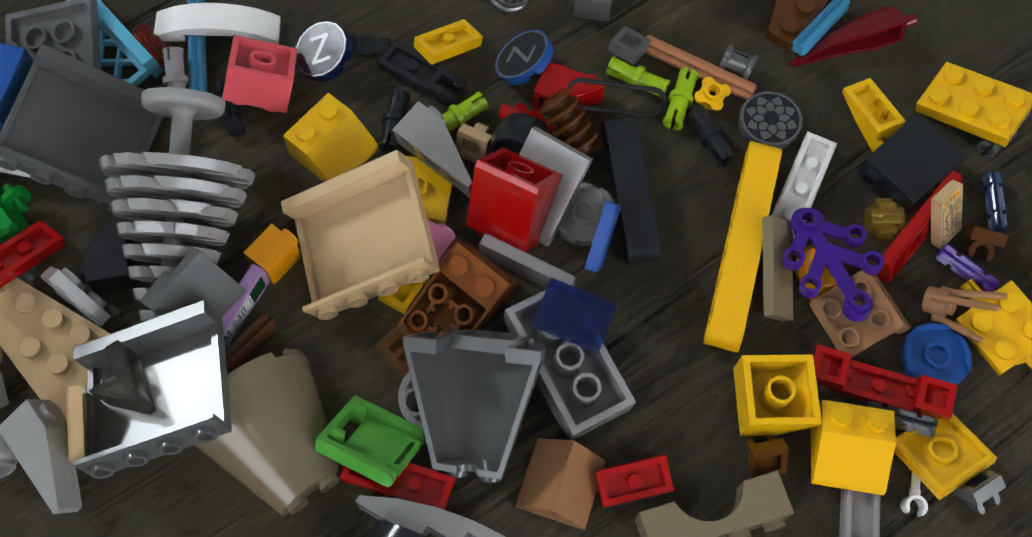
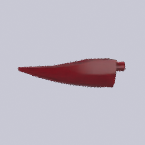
(864, 34)

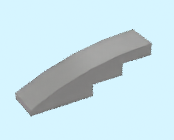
(422, 518)

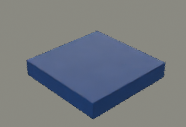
(603, 236)

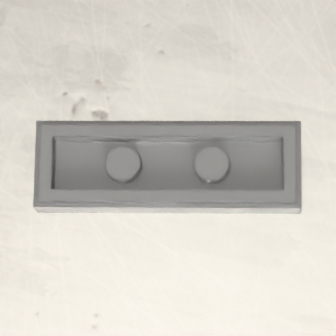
(522, 262)

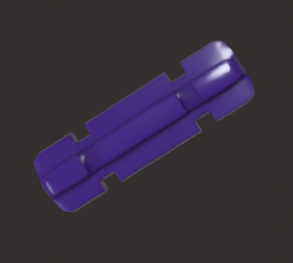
(967, 268)

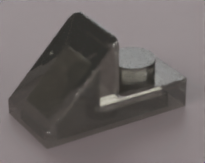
(127, 385)

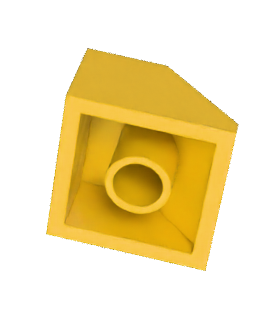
(330, 139)
(776, 394)
(853, 447)

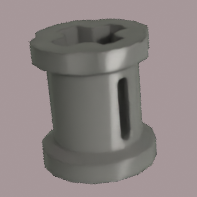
(738, 62)

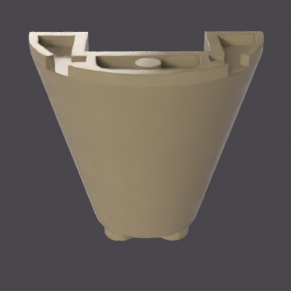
(275, 432)

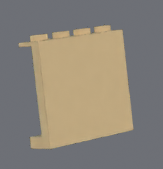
(362, 235)

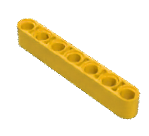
(742, 248)

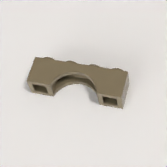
(758, 504)

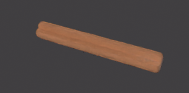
(680, 59)

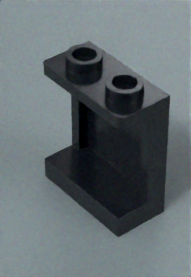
(910, 163)

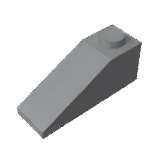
(428, 139)
(40, 444)

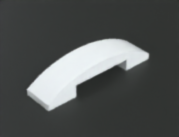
(216, 20)

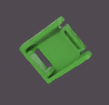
(377, 447)

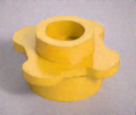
(709, 101)

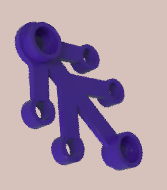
(831, 257)

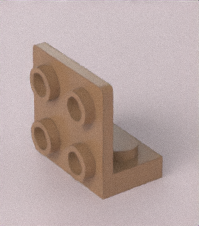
(858, 336)

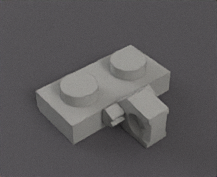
(71, 291)

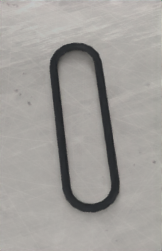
(622, 85)

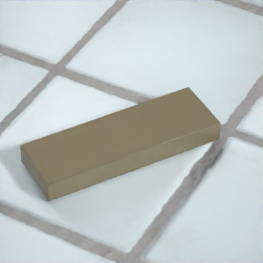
(776, 277)

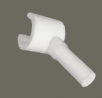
(914, 494)

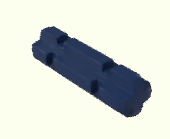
(995, 201)

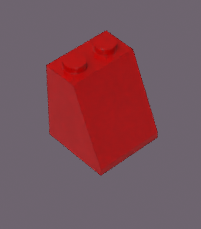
(511, 198)

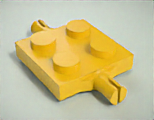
(1004, 332)

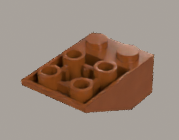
(461, 294)

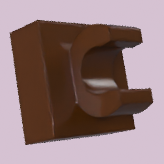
(984, 238)
(767, 456)

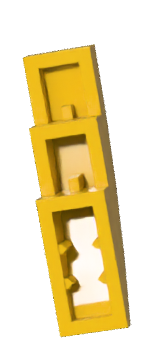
(873, 112)

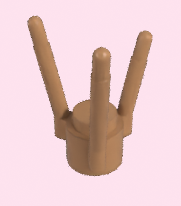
(945, 300)

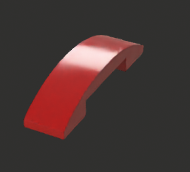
(866, 382)

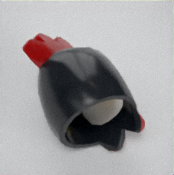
(515, 127)

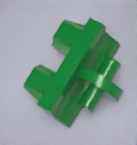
(12, 206)

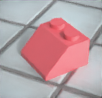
(260, 74)

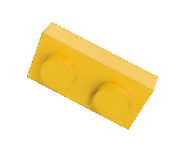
(447, 41)

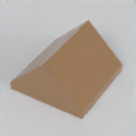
(560, 482)

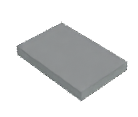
(563, 159)

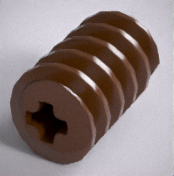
(569, 121)

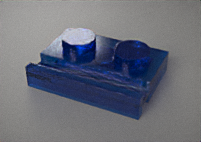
(574, 315)

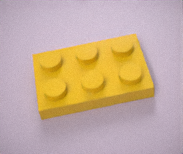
(975, 103)

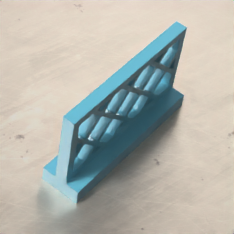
(127, 45)

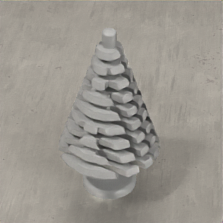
(173, 195)

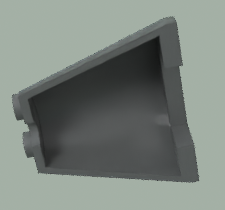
(472, 396)

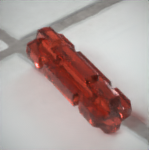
(151, 41)

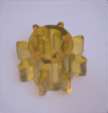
(884, 218)

